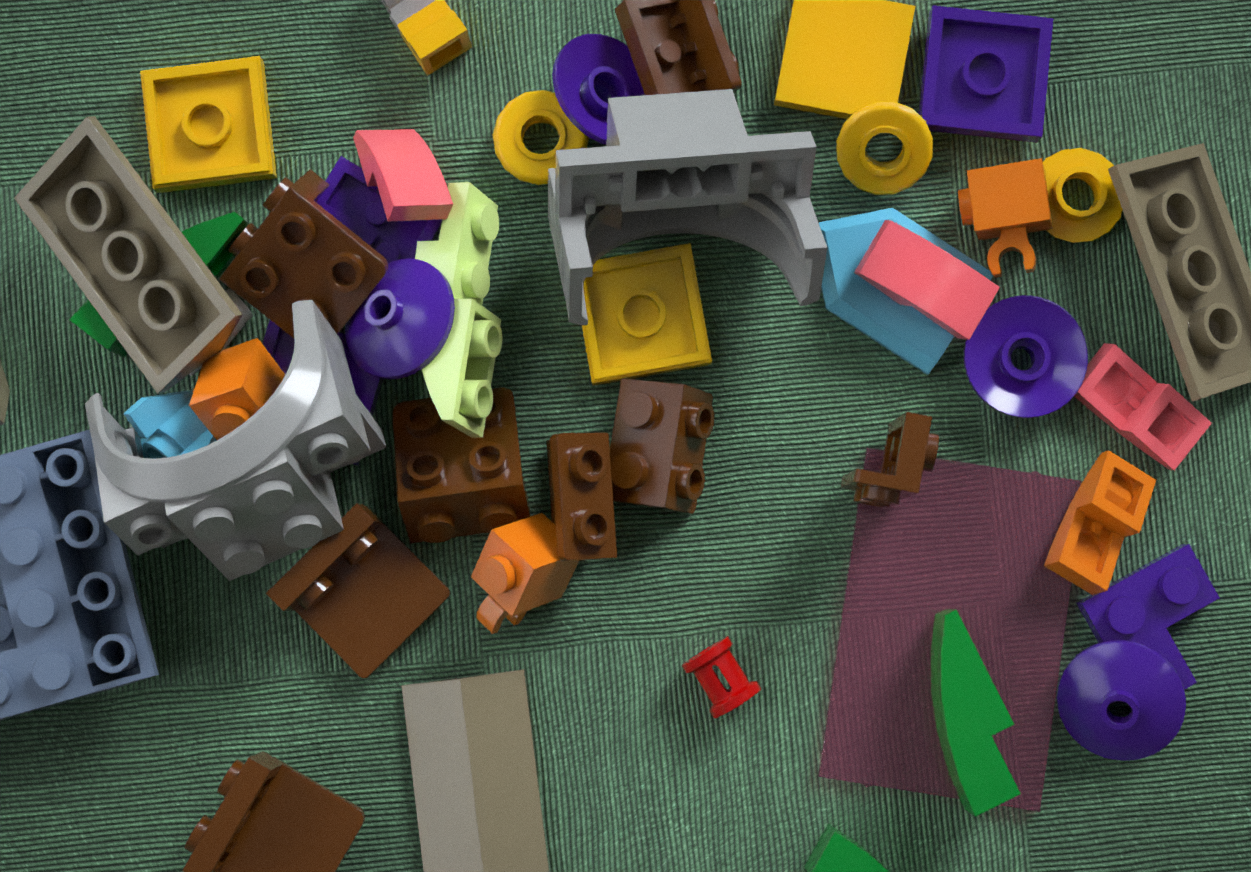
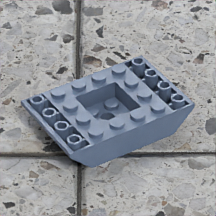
(64, 583)

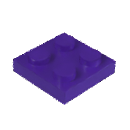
(986, 73)

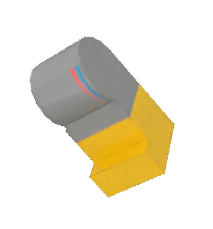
(429, 31)

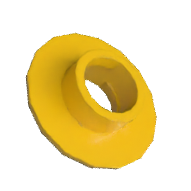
(516, 118)
(889, 176)
(1106, 210)

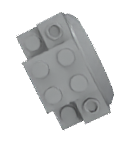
(685, 169)
(259, 486)

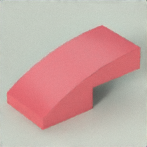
(404, 174)
(927, 279)
(1140, 408)

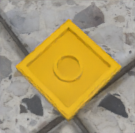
(843, 55)
(208, 124)
(644, 315)

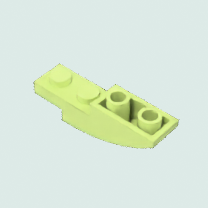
(464, 368)

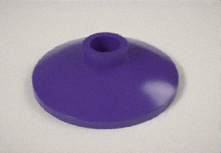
(587, 75)
(402, 321)
(1055, 350)
(1128, 674)

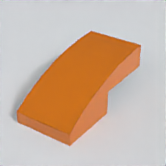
(1102, 513)

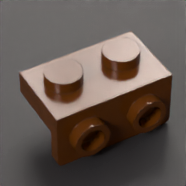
(678, 46)
(660, 444)
(906, 455)
(582, 495)

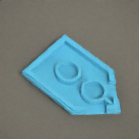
(867, 308)

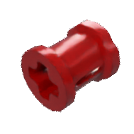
(740, 687)

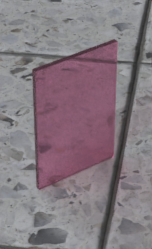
(963, 544)

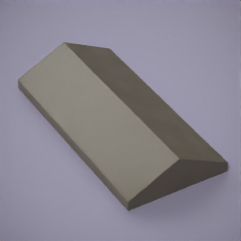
(128, 257)
(1191, 264)
(475, 774)

